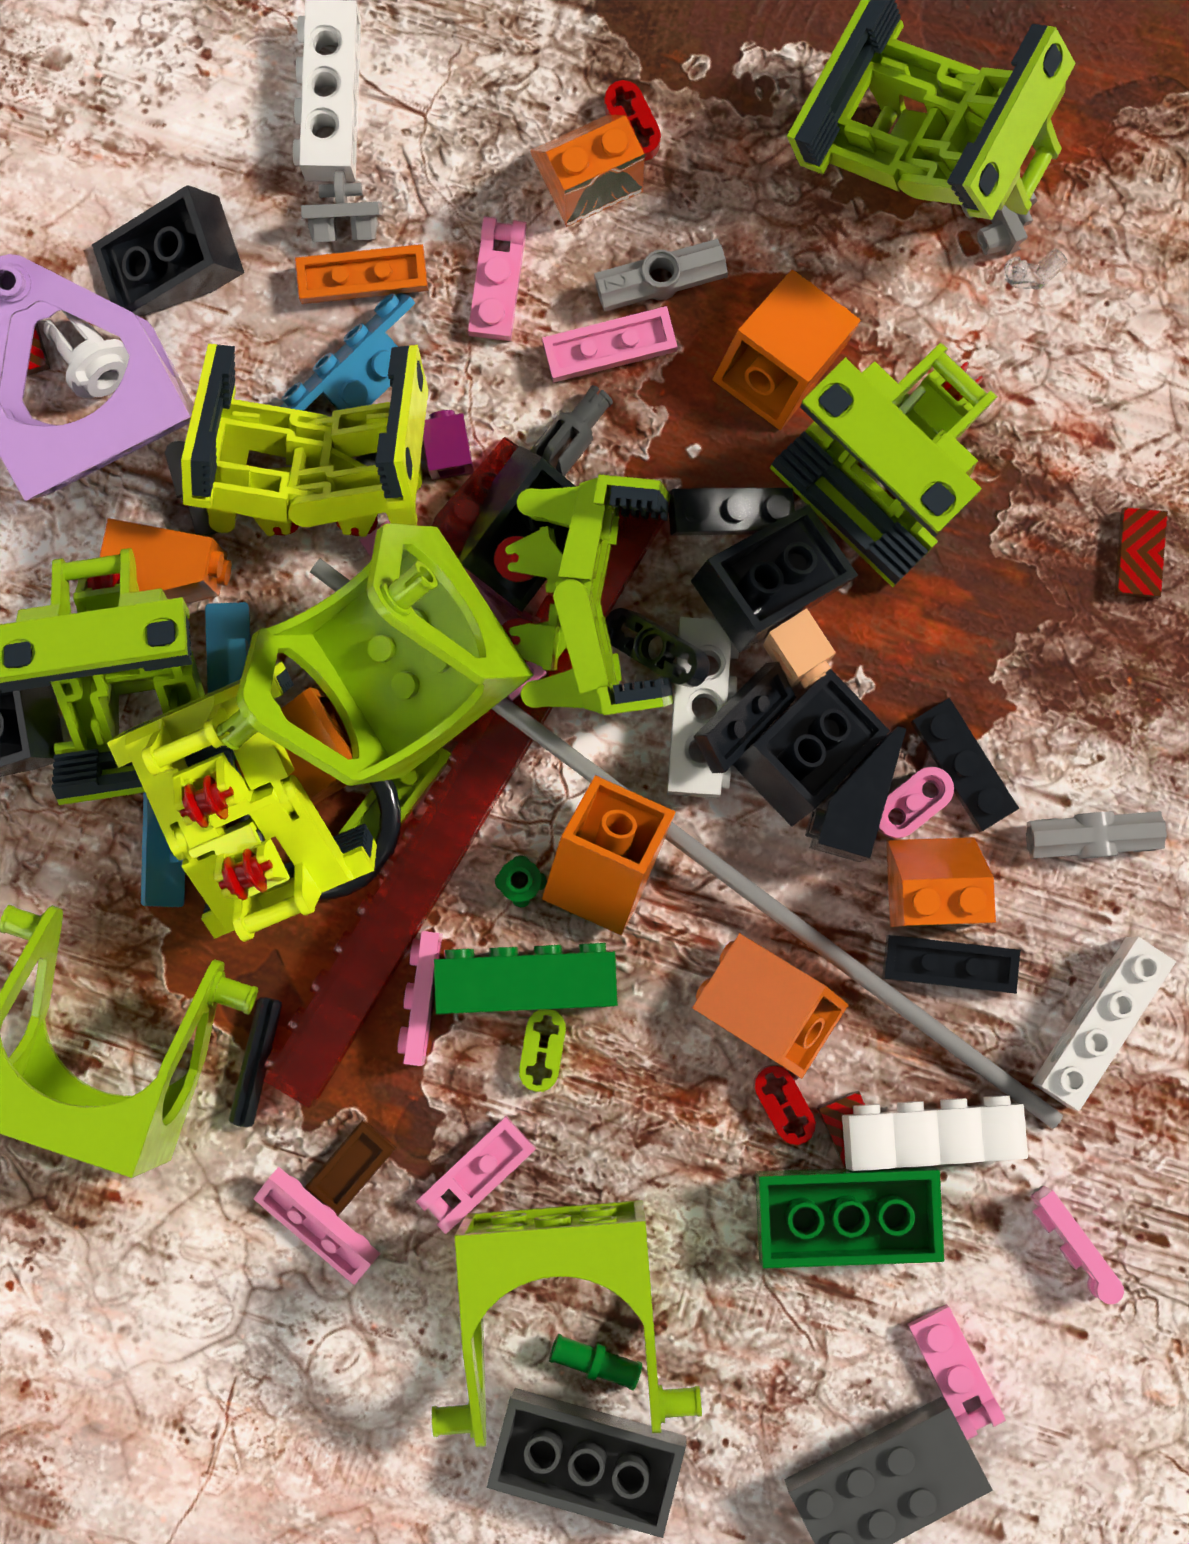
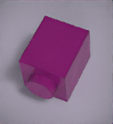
(447, 445)

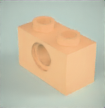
(800, 649)

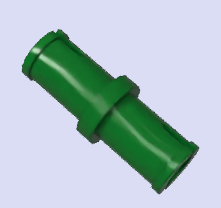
(595, 1362)

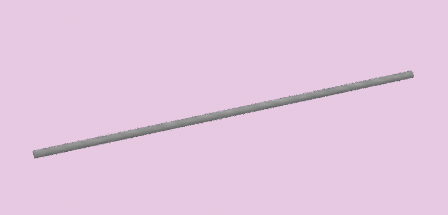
(772, 907)

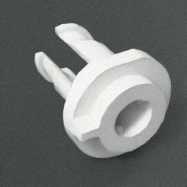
(94, 364)

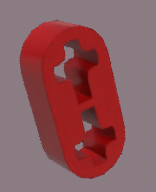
(640, 112)
(793, 1099)

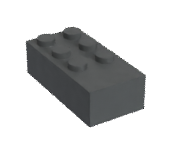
(587, 1462)
(890, 1481)

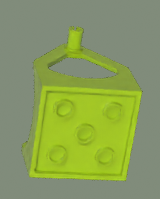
(397, 652)
(63, 1114)
(524, 1245)

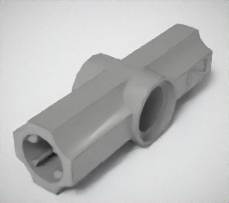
(688, 268)
(1096, 835)

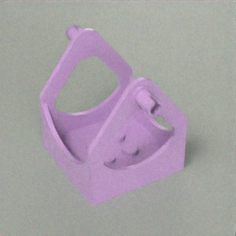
(140, 411)

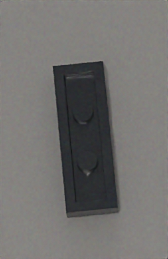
(727, 510)
(744, 717)
(964, 760)
(951, 964)

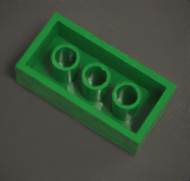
(525, 981)
(849, 1217)

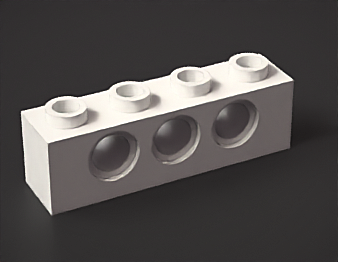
(323, 25)
(685, 774)
(1103, 1022)

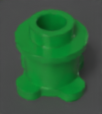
(536, 881)

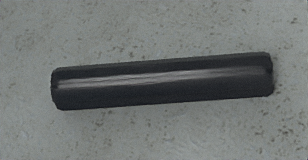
(252, 1069)

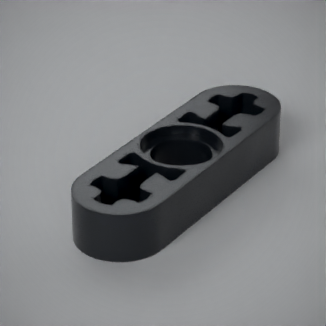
(672, 647)

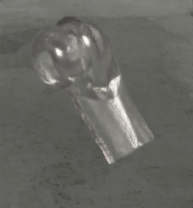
(1034, 276)

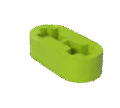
(531, 1049)

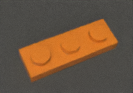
(361, 274)

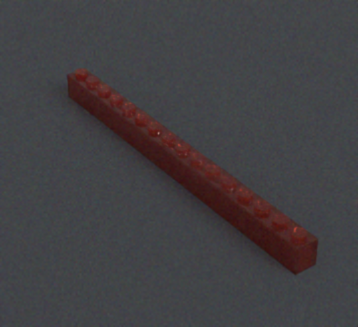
(423, 867)

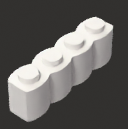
(935, 1135)

